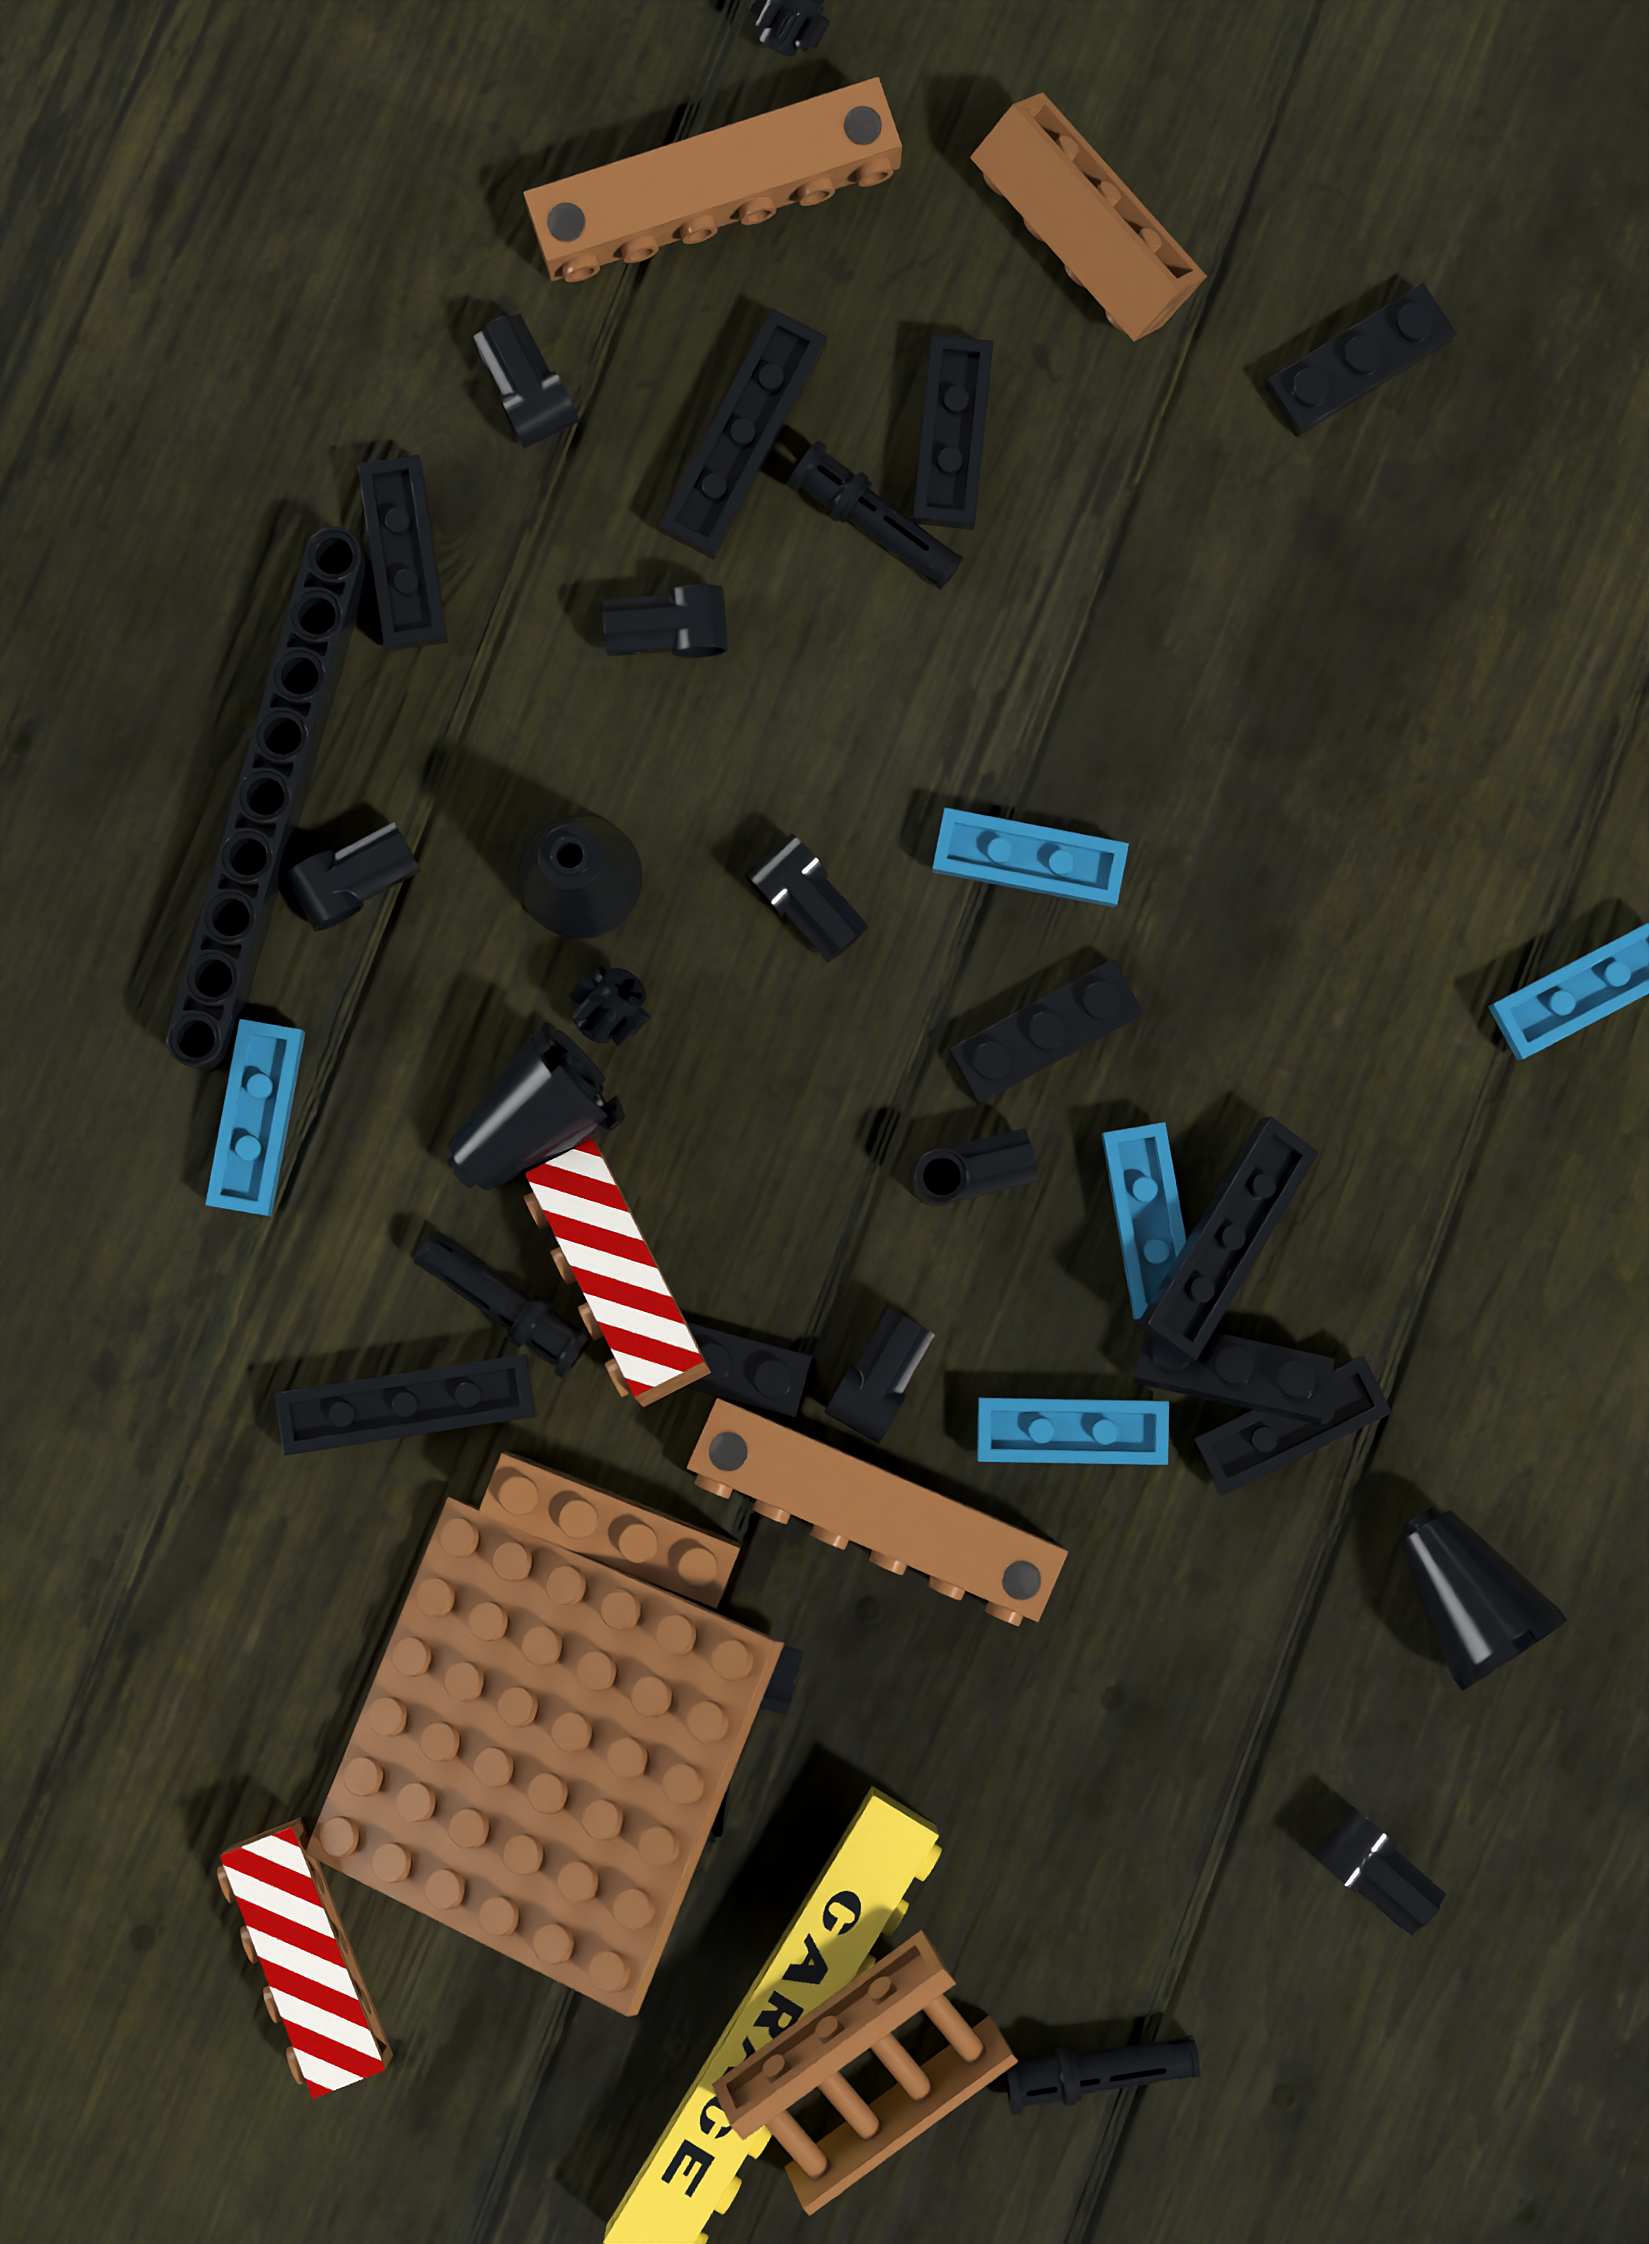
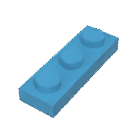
(1030, 857)
(1575, 994)
(255, 1117)
(1144, 1207)
(1072, 1431)

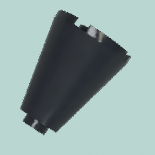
(584, 898)
(533, 1112)
(1473, 1596)

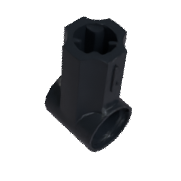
(530, 393)
(683, 622)
(337, 883)
(797, 886)
(978, 1167)
(875, 1386)
(1368, 1862)

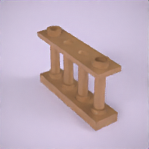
(837, 2033)

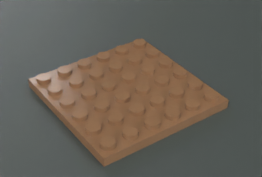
(544, 1754)

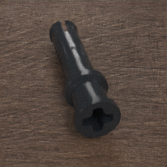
(851, 499)
(527, 1319)
(1070, 2075)

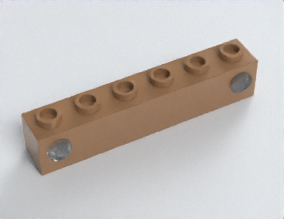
(715, 181)
(877, 1510)

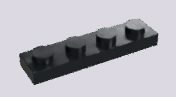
(742, 434)
(1227, 1239)
(405, 1404)

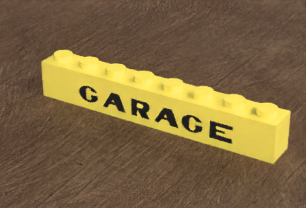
(815, 1957)

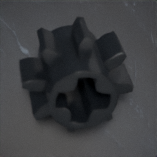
(789, 24)
(609, 1005)

